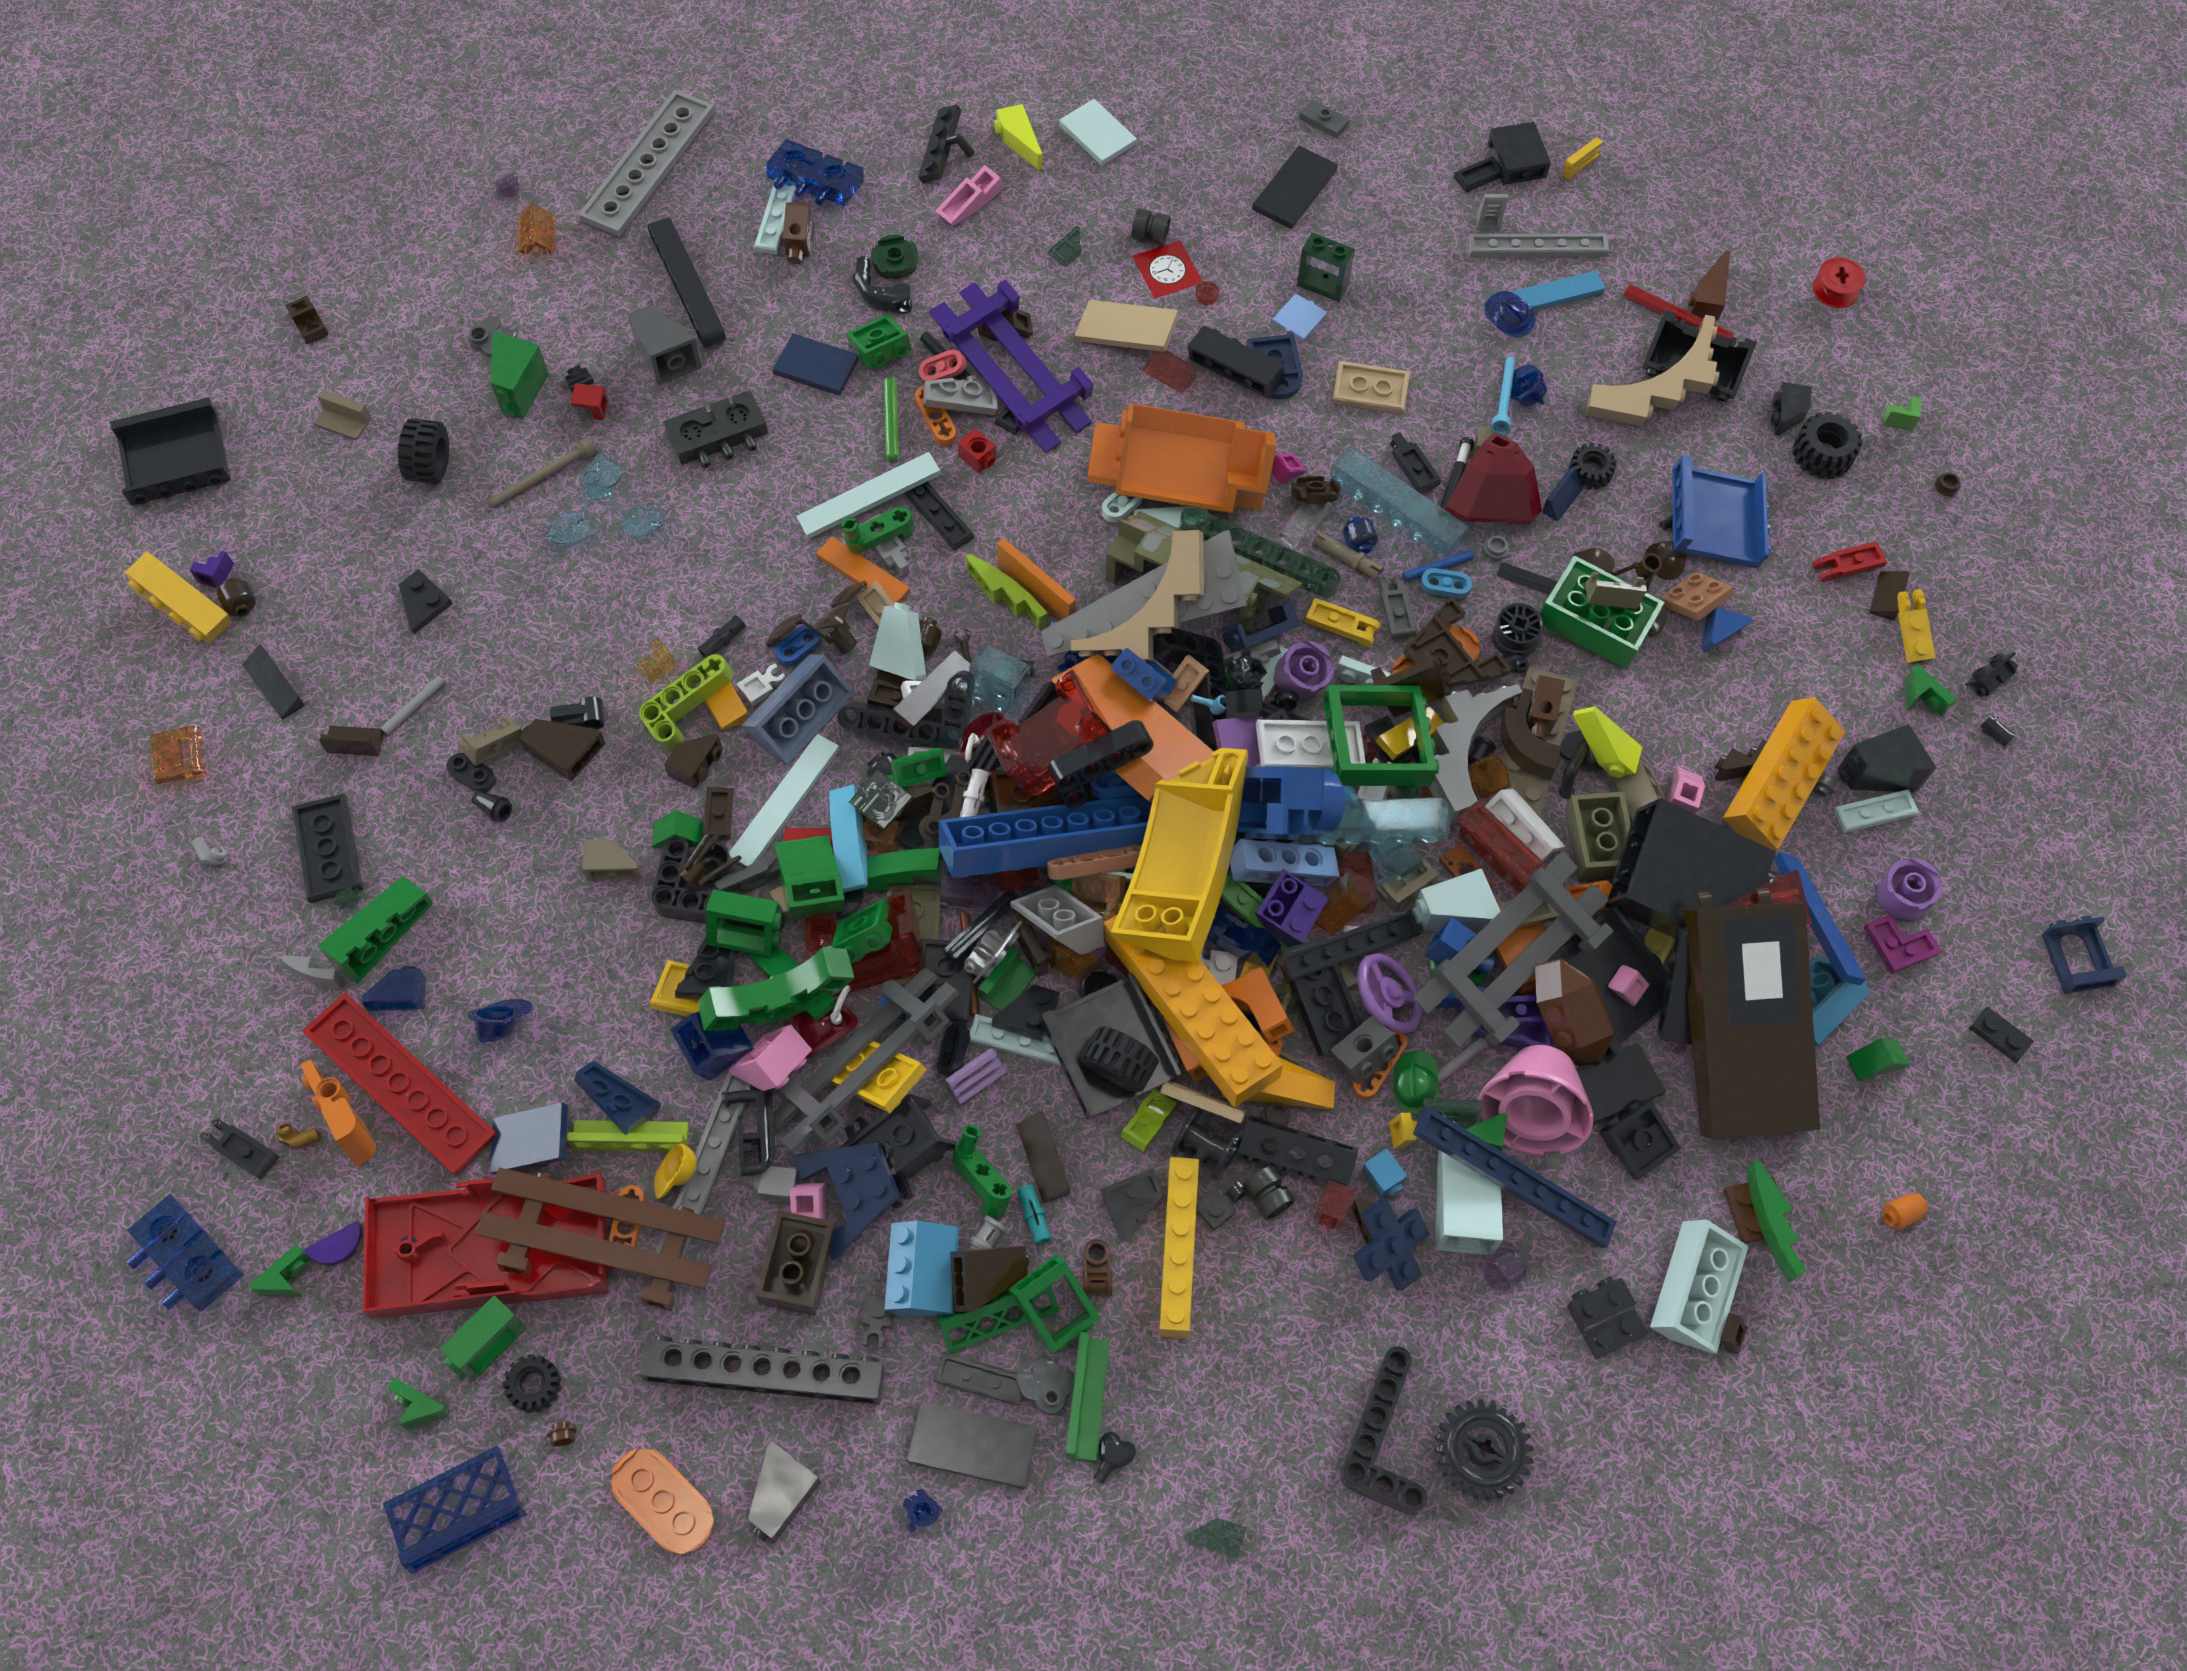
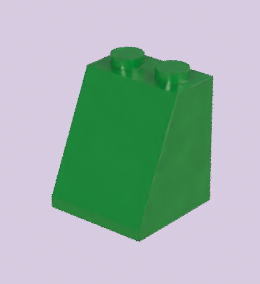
(516, 374)

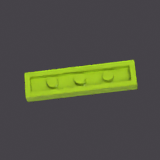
(606, 1136)

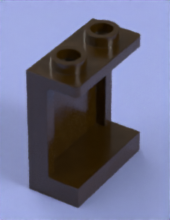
(1428, 675)

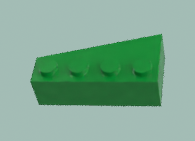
(375, 929)

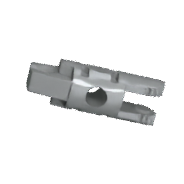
(1260, 651)

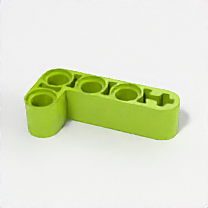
(689, 699)

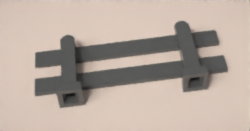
(1483, 1006)
(824, 1116)

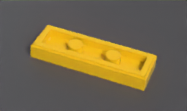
(1401, 737)

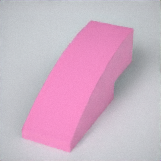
(970, 196)

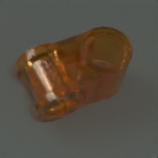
(1070, 961)

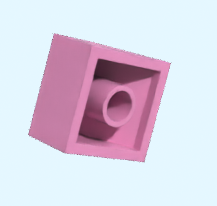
(772, 1059)

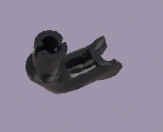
(886, 298)

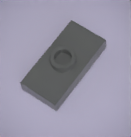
(1324, 118)

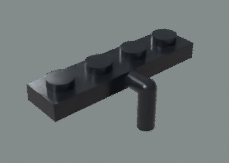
(940, 142)

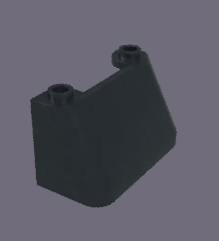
(1676, 339)

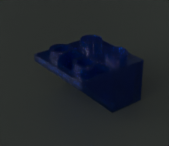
(710, 1051)

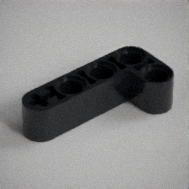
(1097, 759)

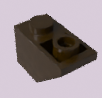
(691, 759)

